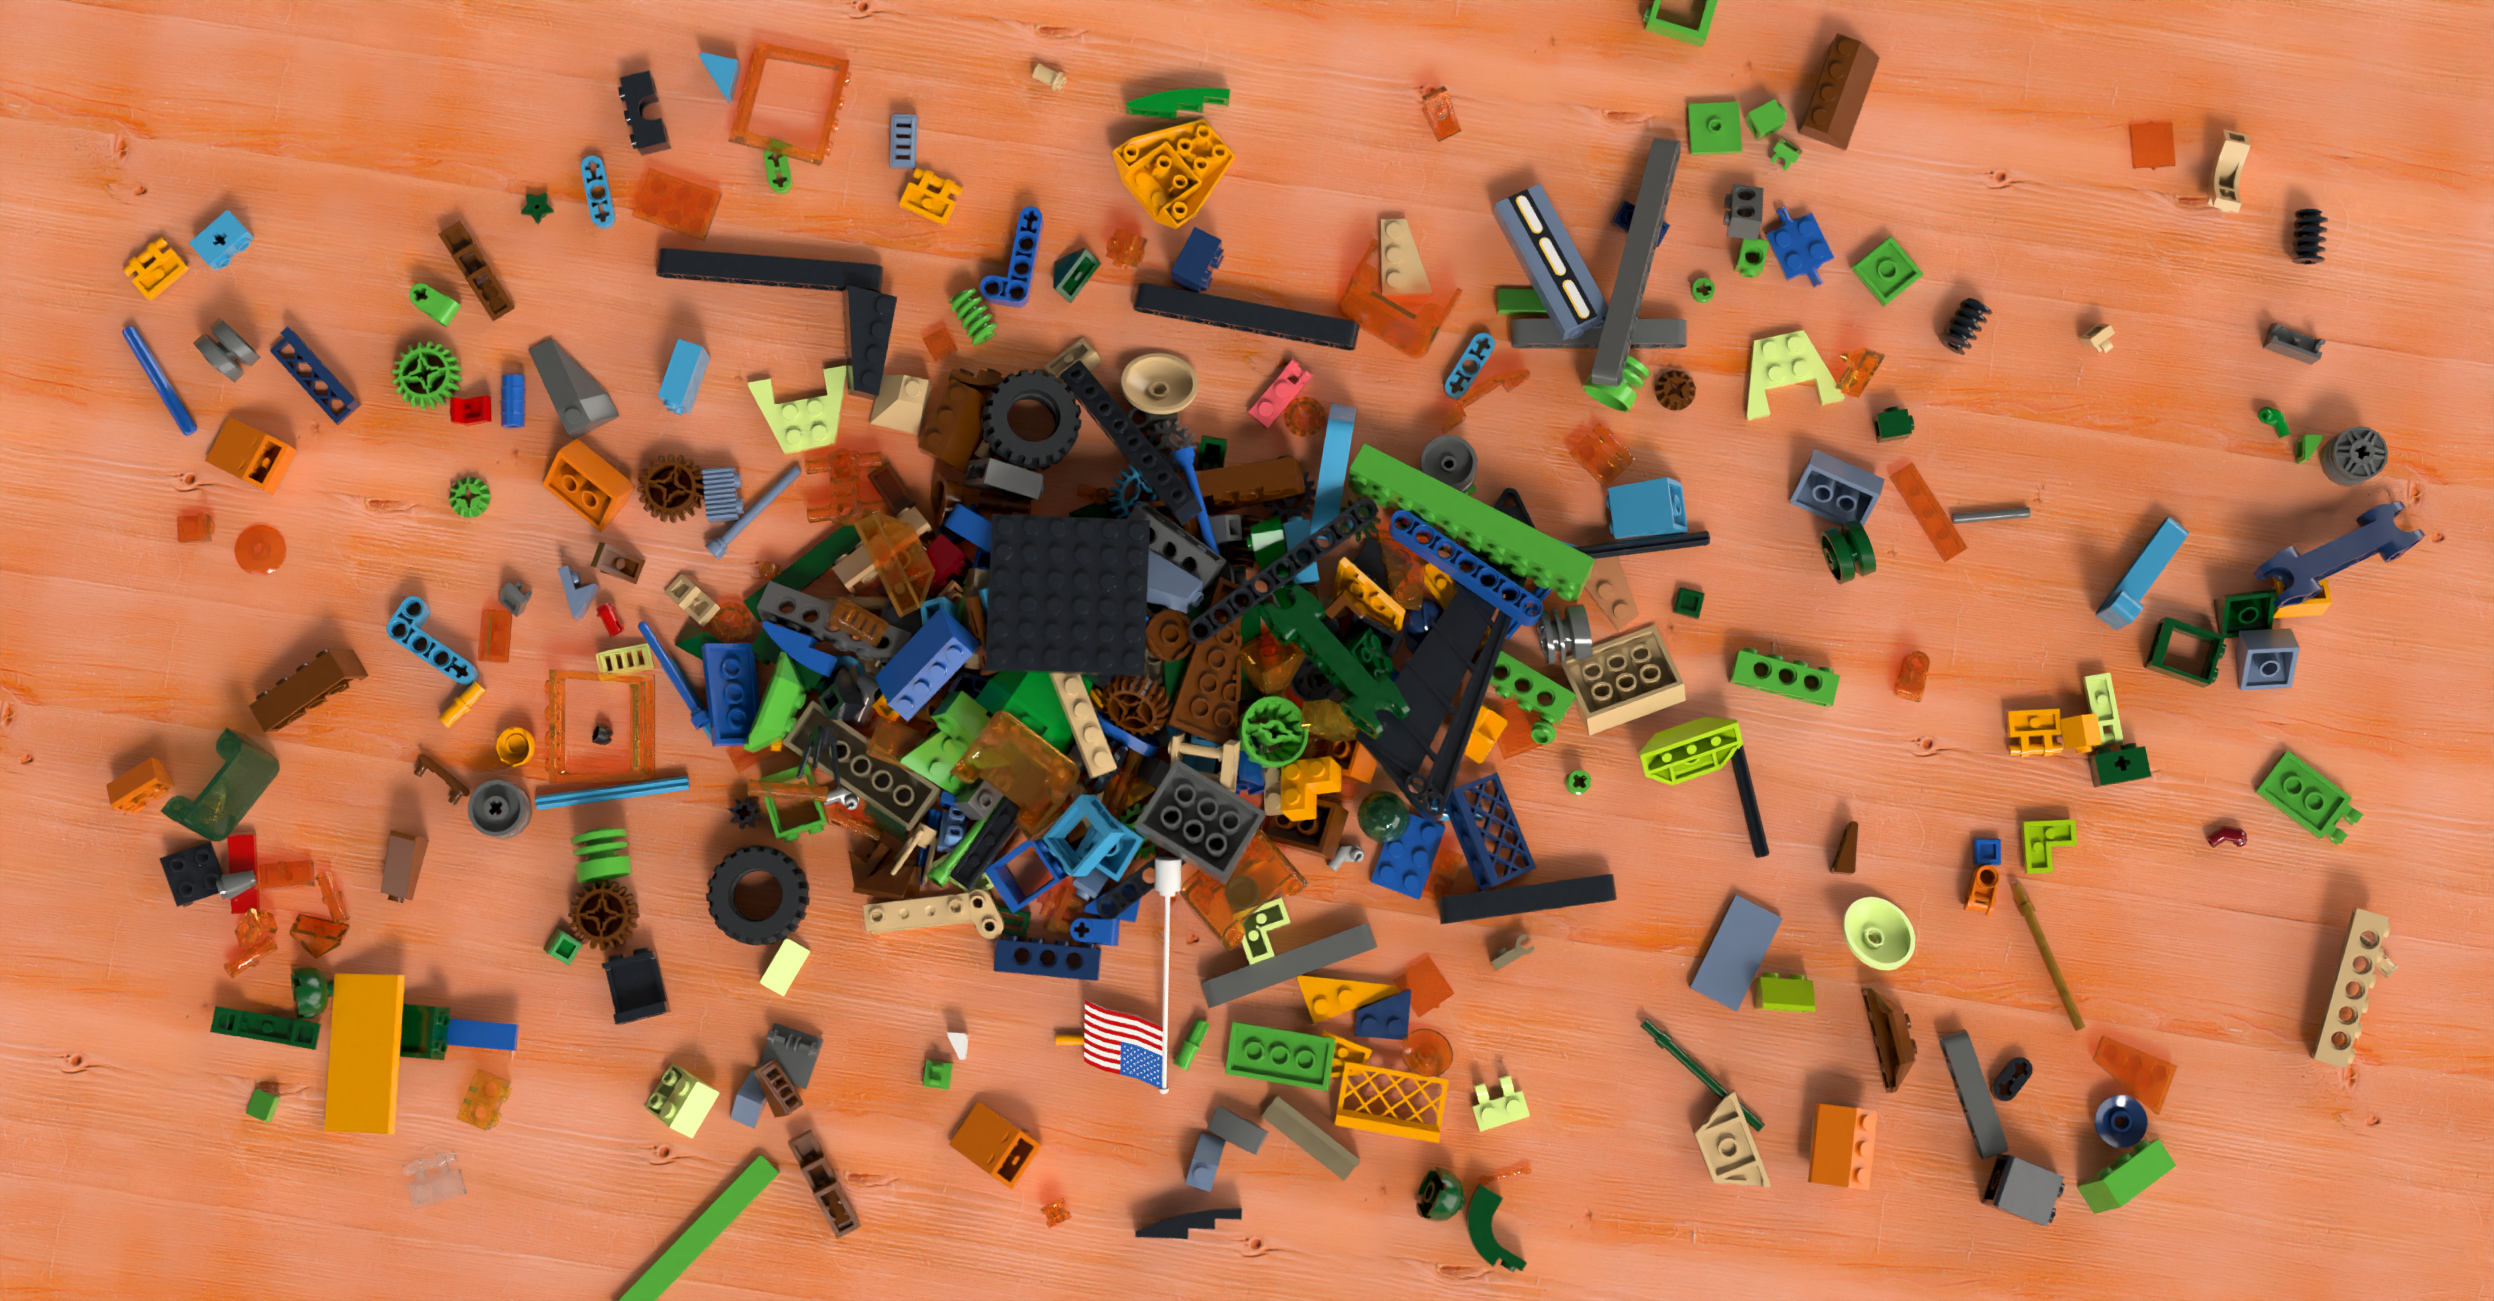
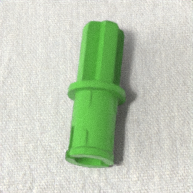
(1191, 1044)

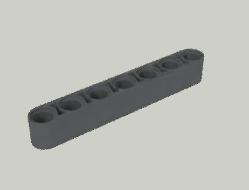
(1647, 335)
(1288, 965)

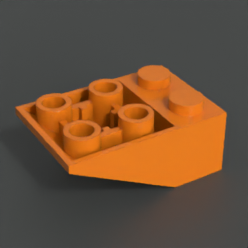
(251, 455)
(996, 1145)

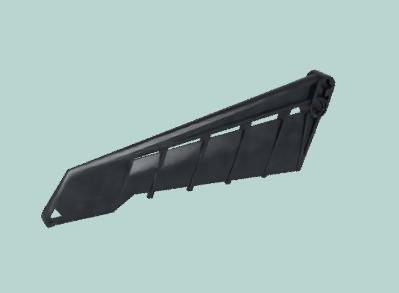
(1431, 683)

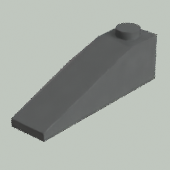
(573, 392)

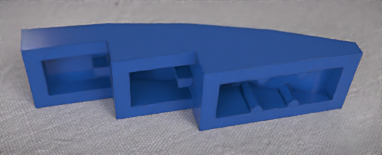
(482, 1034)

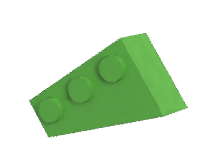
(2127, 1176)

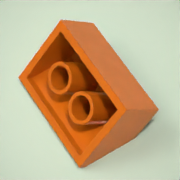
(588, 484)
(1352, 758)
(1842, 1146)

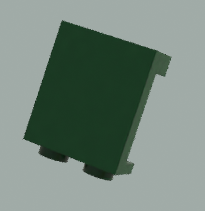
(424, 1032)

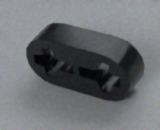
(2006, 1075)

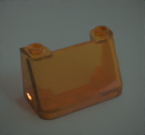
(1020, 768)
(1254, 881)

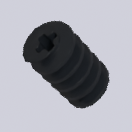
(2308, 237)
(1964, 324)

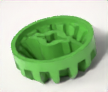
(1284, 727)

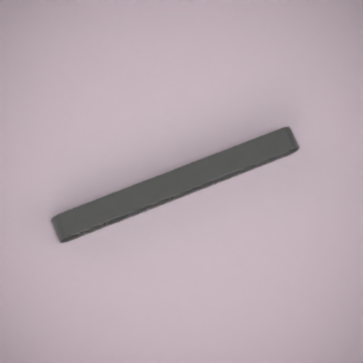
(1636, 262)

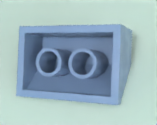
(1836, 489)

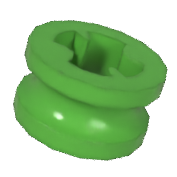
(1707, 284)

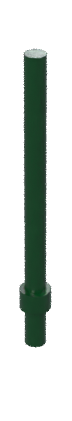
(1664, 1040)

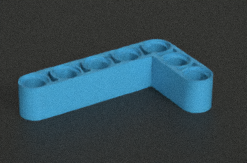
(1333, 466)
(2124, 600)

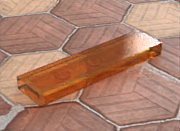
(1928, 512)

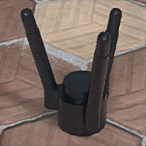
(821, 739)

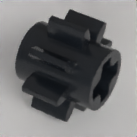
(748, 819)

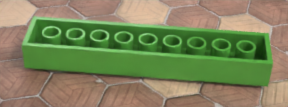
(1471, 523)

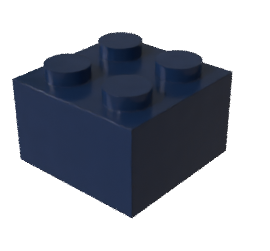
(1197, 261)

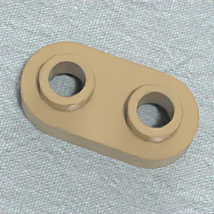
(986, 913)

